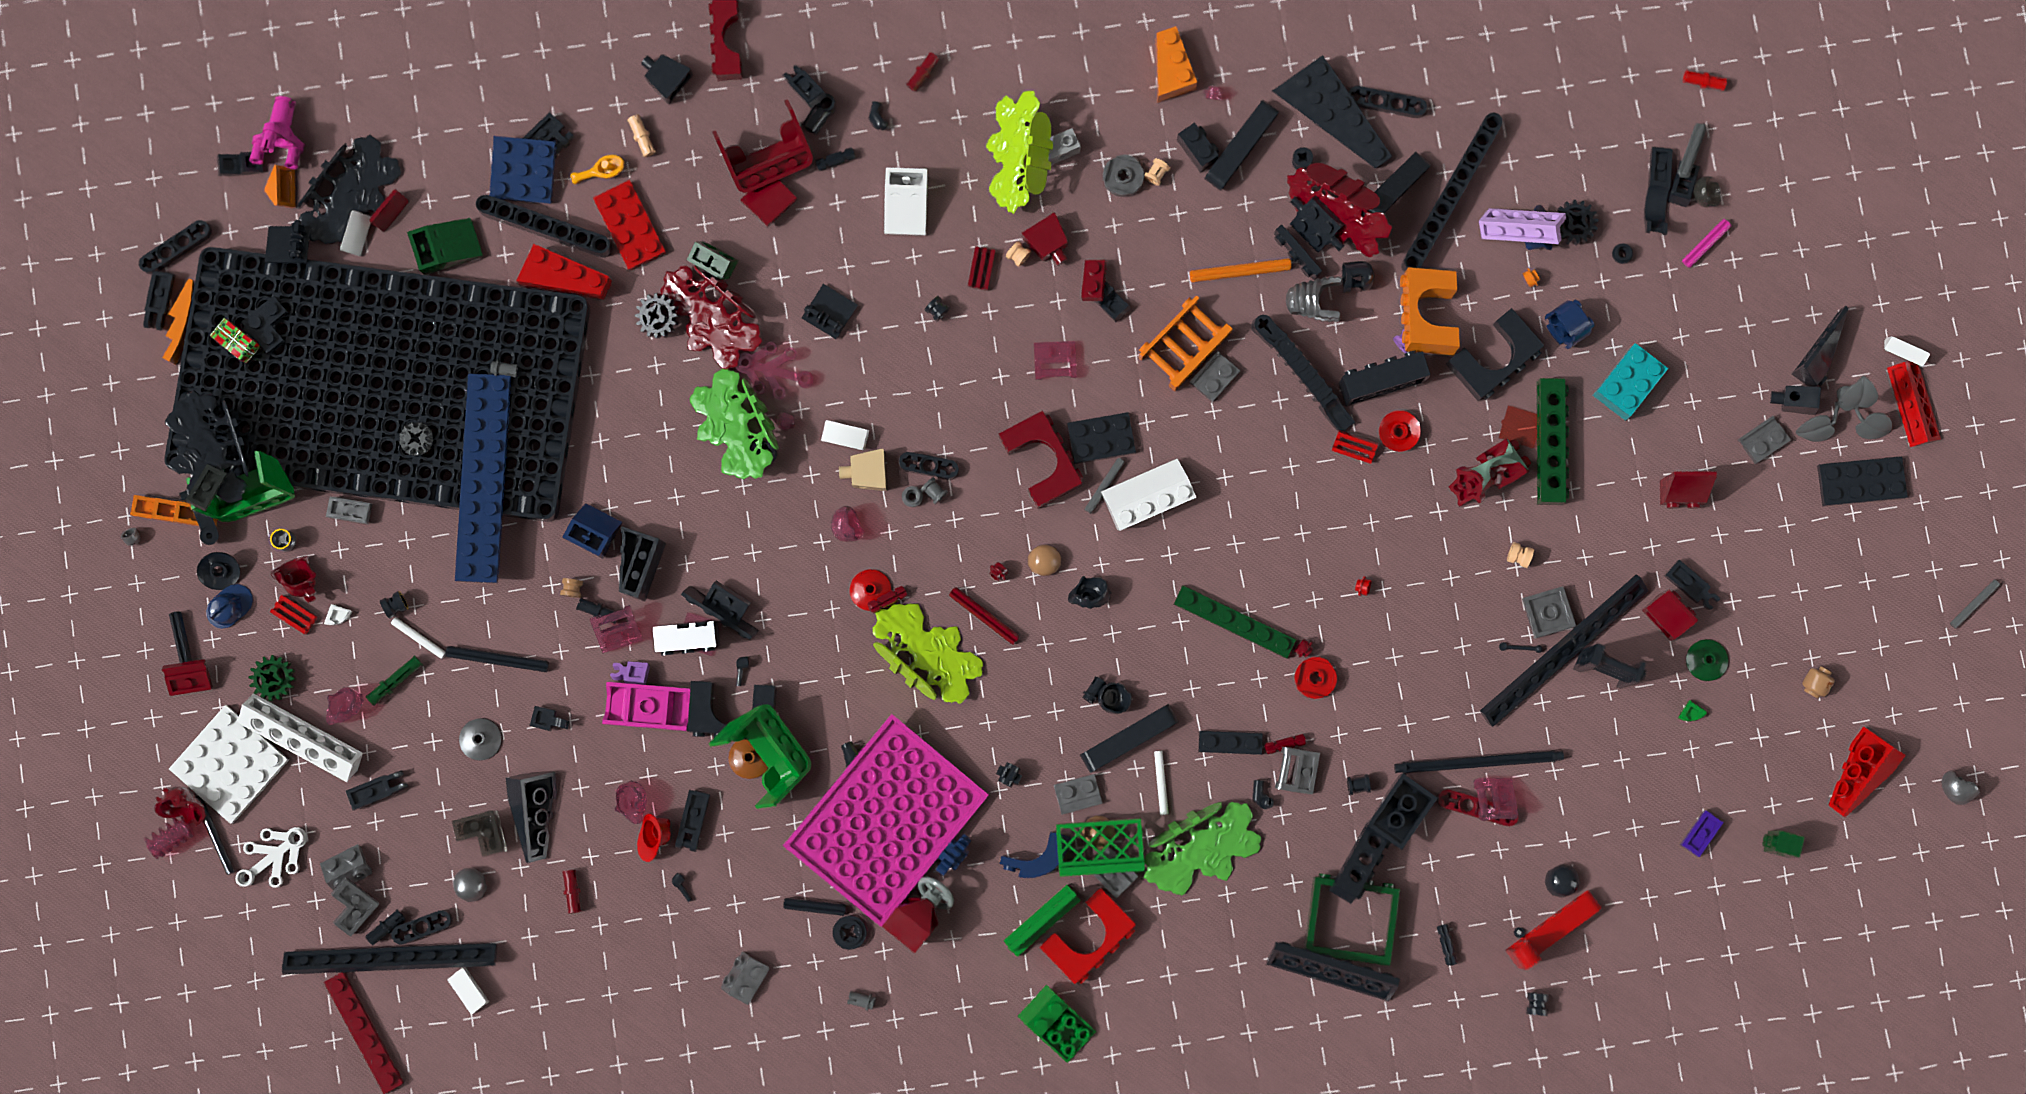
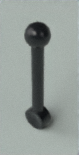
(1503, 646)

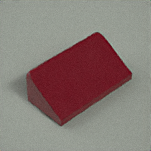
(389, 210)

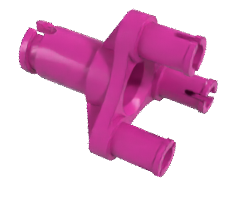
(278, 134)

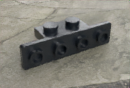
(723, 605)

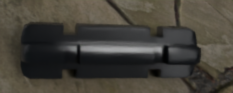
(835, 159)
(1447, 944)

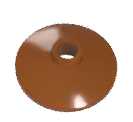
(740, 766)

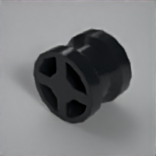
(1300, 162)
(937, 308)

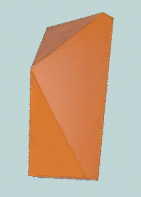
(281, 186)

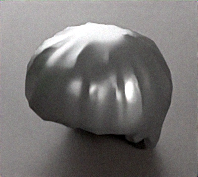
(1958, 789)

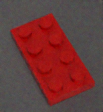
(629, 225)

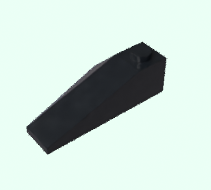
(531, 806)

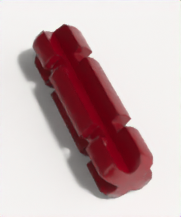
(887, 599)
(1290, 742)

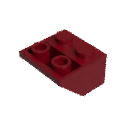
(1670, 614)

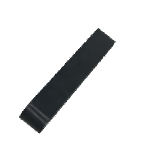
(537, 219)

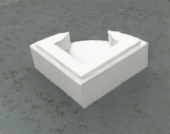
(337, 615)

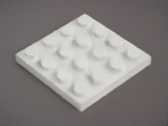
(228, 765)

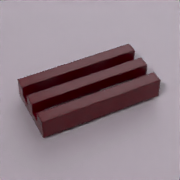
(984, 251)

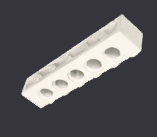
(300, 737)

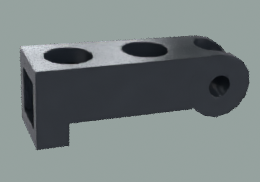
(209, 532)

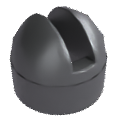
(130, 536)

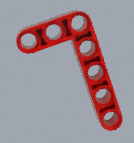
(1527, 949)

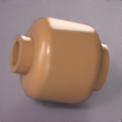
(1818, 682)

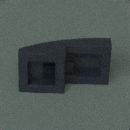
(237, 165)
(1113, 304)

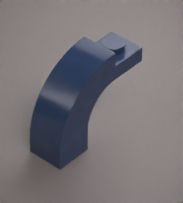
(1039, 866)

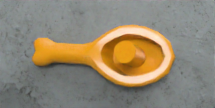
(605, 167)

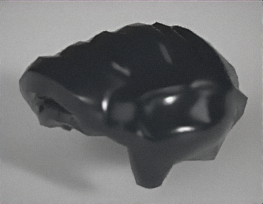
(1090, 593)

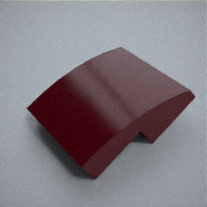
(769, 201)

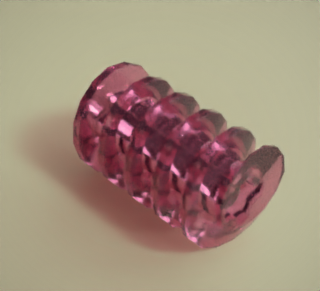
(169, 838)

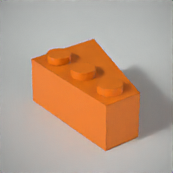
(1173, 66)

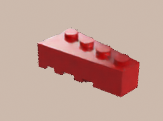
(557, 273)

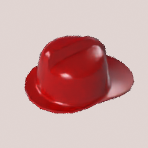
(653, 834)

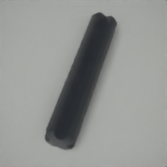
(180, 637)
(814, 906)

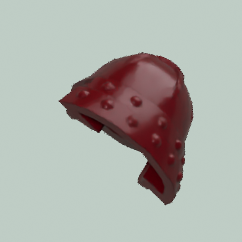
(296, 578)
(179, 803)

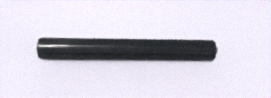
(497, 659)

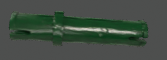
(394, 680)

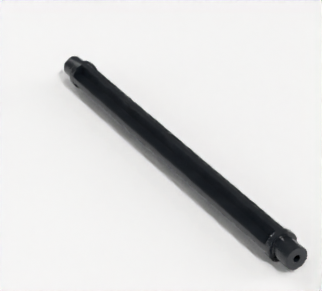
(1476, 762)

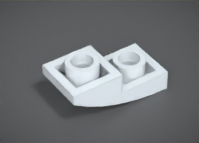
(845, 435)

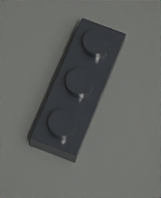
(1296, 252)
(1230, 742)

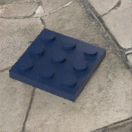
(522, 169)

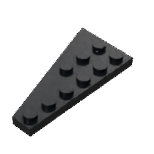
(1327, 103)

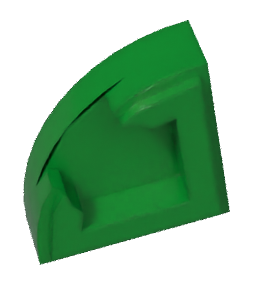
(1691, 712)

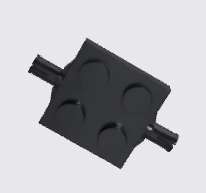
(1317, 223)

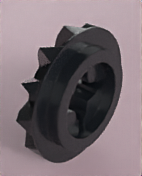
(851, 942)

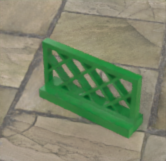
(1100, 866)
(1041, 920)

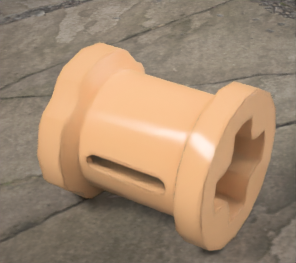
(1155, 179)

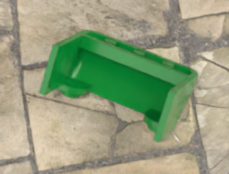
(264, 489)
(776, 747)

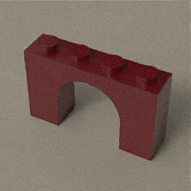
(1039, 430)

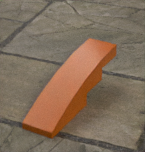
(178, 329)
(164, 510)

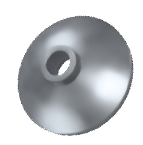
(490, 739)

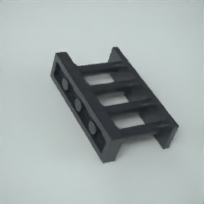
(1596, 659)

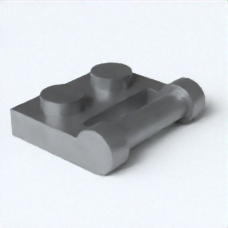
(1304, 770)

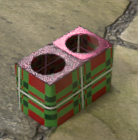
(235, 340)

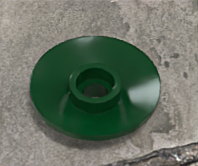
(1697, 662)

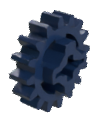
(953, 854)

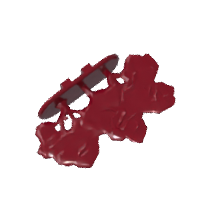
(1360, 229)
(709, 320)

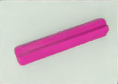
(1706, 243)

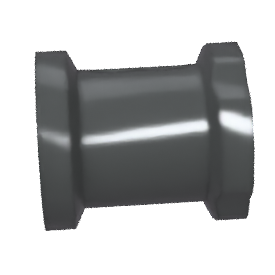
(934, 491)

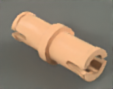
(641, 135)

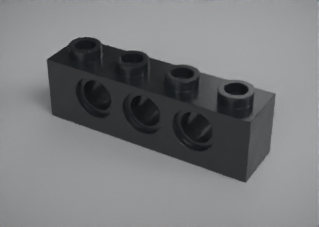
(1343, 884)

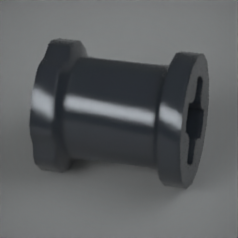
(1358, 784)

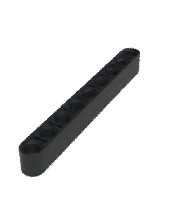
(1458, 186)

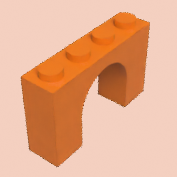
(1417, 332)

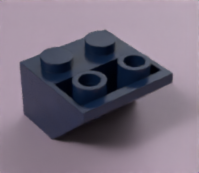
(592, 530)

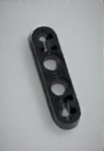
(1387, 98)
(177, 250)

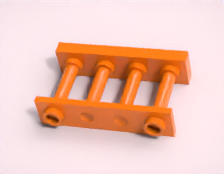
(1205, 348)

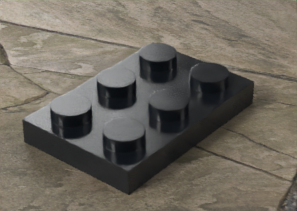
(1101, 438)

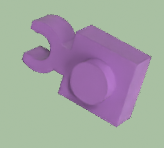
(633, 674)

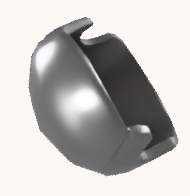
(469, 885)

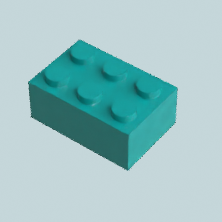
(1630, 381)

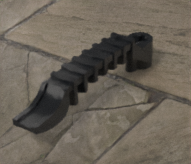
(1329, 402)

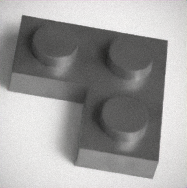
(358, 906)

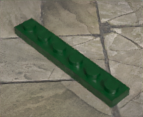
(1234, 622)

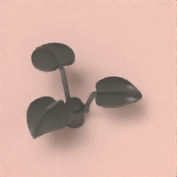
(1860, 394)

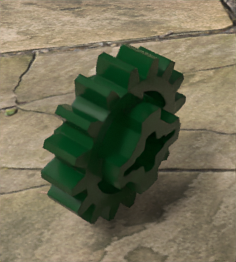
(269, 685)

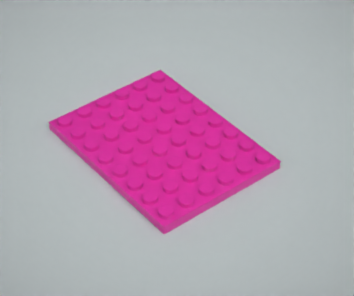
(885, 820)

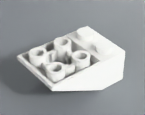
(905, 201)

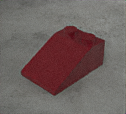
(1686, 488)

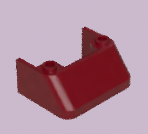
(771, 162)

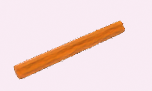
(1240, 270)

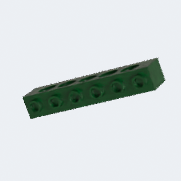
(1545, 493)

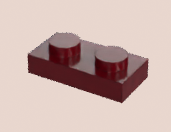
(1093, 280)

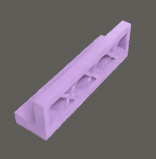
(1522, 228)

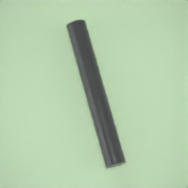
(1104, 485)
(1972, 606)

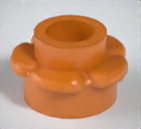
(1531, 277)

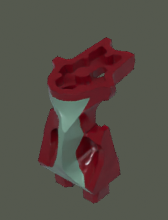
(1478, 477)

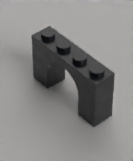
(1482, 381)
(701, 714)

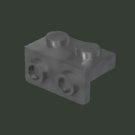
(346, 864)
(744, 978)

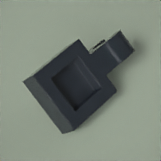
(545, 719)

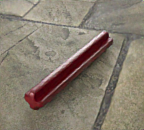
(984, 615)

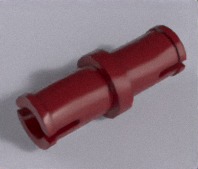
(922, 71)
(571, 891)

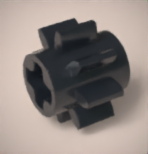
(1009, 774)

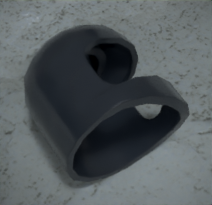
(1357, 269)

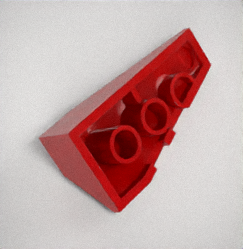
(1866, 768)

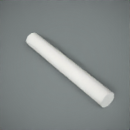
(418, 638)
(1160, 773)

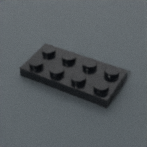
(1862, 481)

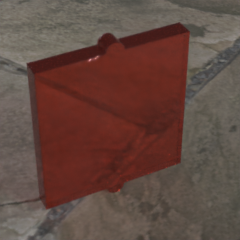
(1520, 426)

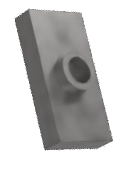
(348, 510)

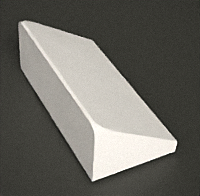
(355, 233)
(1906, 350)
(468, 990)

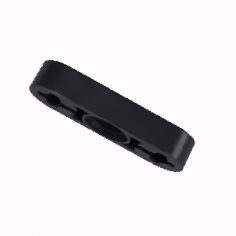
(912, 468)
(405, 927)

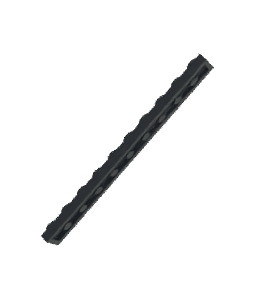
(1564, 650)
(389, 958)

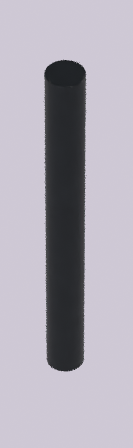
(216, 840)

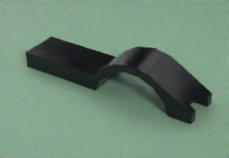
(1658, 189)

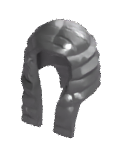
(1304, 299)

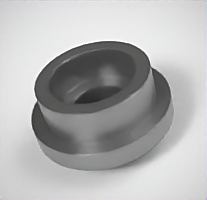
(912, 489)

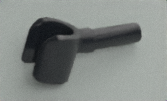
(742, 662)
(677, 881)

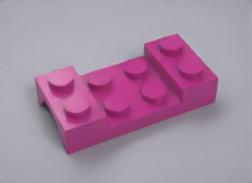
(647, 706)

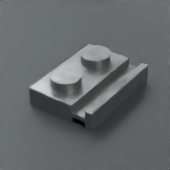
(1215, 376)
(1764, 440)
(1077, 794)
(1115, 882)

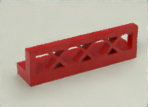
(1912, 403)

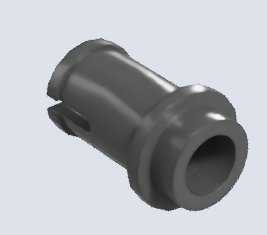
(500, 368)
(861, 1000)

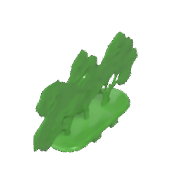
(728, 424)
(1207, 850)

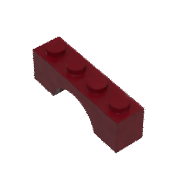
(727, 63)

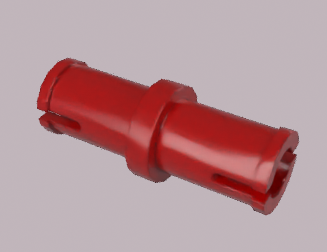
(1704, 80)

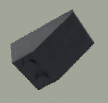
(1401, 811)

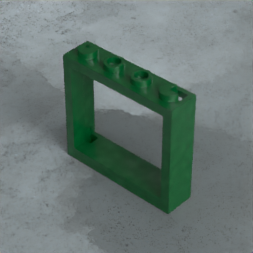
(1386, 888)

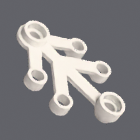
(274, 856)

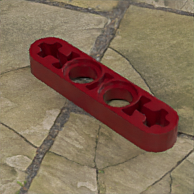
(1474, 811)

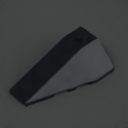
(1818, 359)

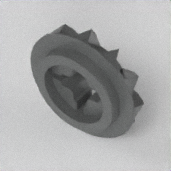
(414, 448)

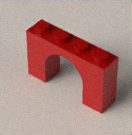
(1077, 965)

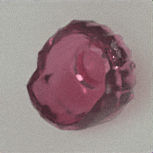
(846, 525)

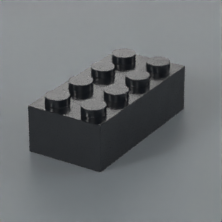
(1384, 378)

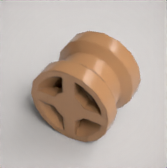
(571, 588)

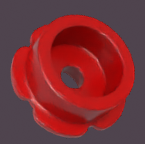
(1363, 586)

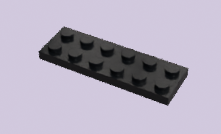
(1333, 971)

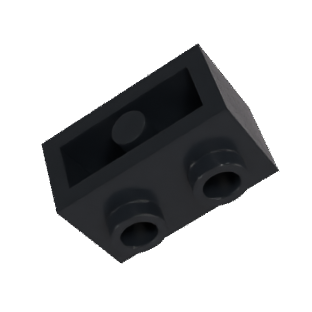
(1197, 147)

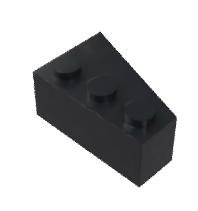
(638, 562)

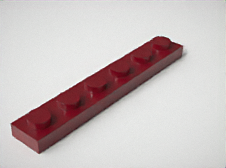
(363, 1032)

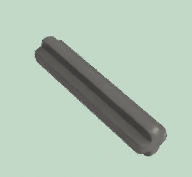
(1692, 150)

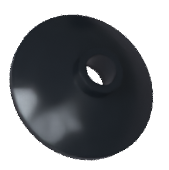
(215, 578)

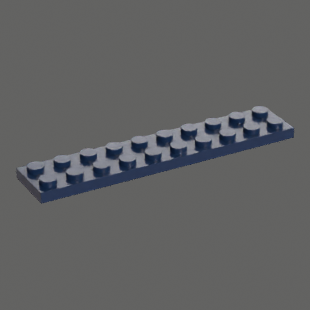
(483, 478)

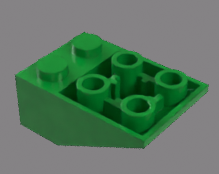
(1056, 1023)

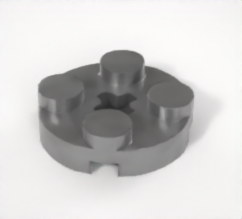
(1133, 170)

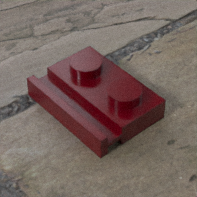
(187, 677)

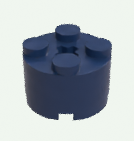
(1569, 323)

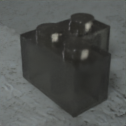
(486, 828)

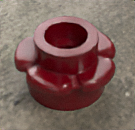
(998, 571)
(1304, 648)

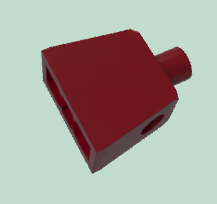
(1047, 239)

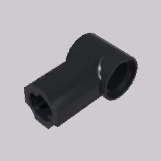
(819, 115)

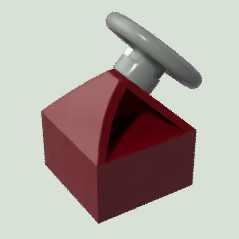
(916, 917)

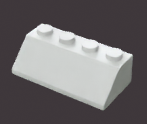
(1148, 494)

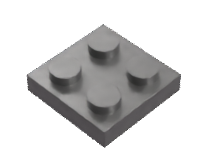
(1548, 612)

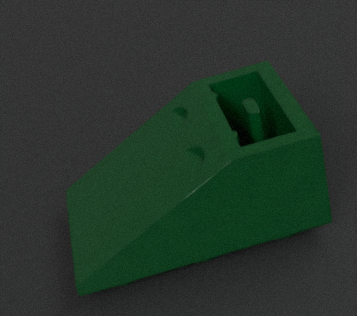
(444, 245)

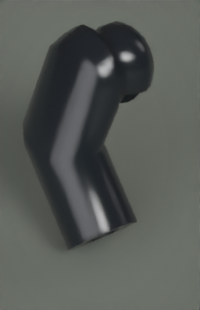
(1260, 797)

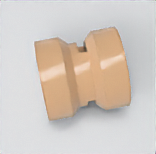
(1520, 555)

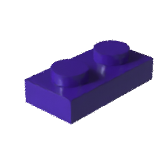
(1701, 833)

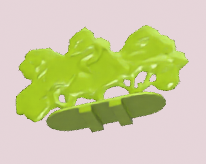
(1013, 144)
(931, 651)

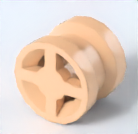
(1018, 253)

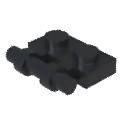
(548, 129)

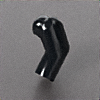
(875, 117)

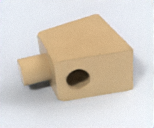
(866, 470)

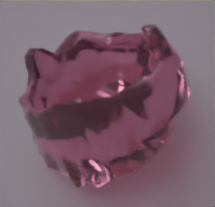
(343, 705)
(631, 801)

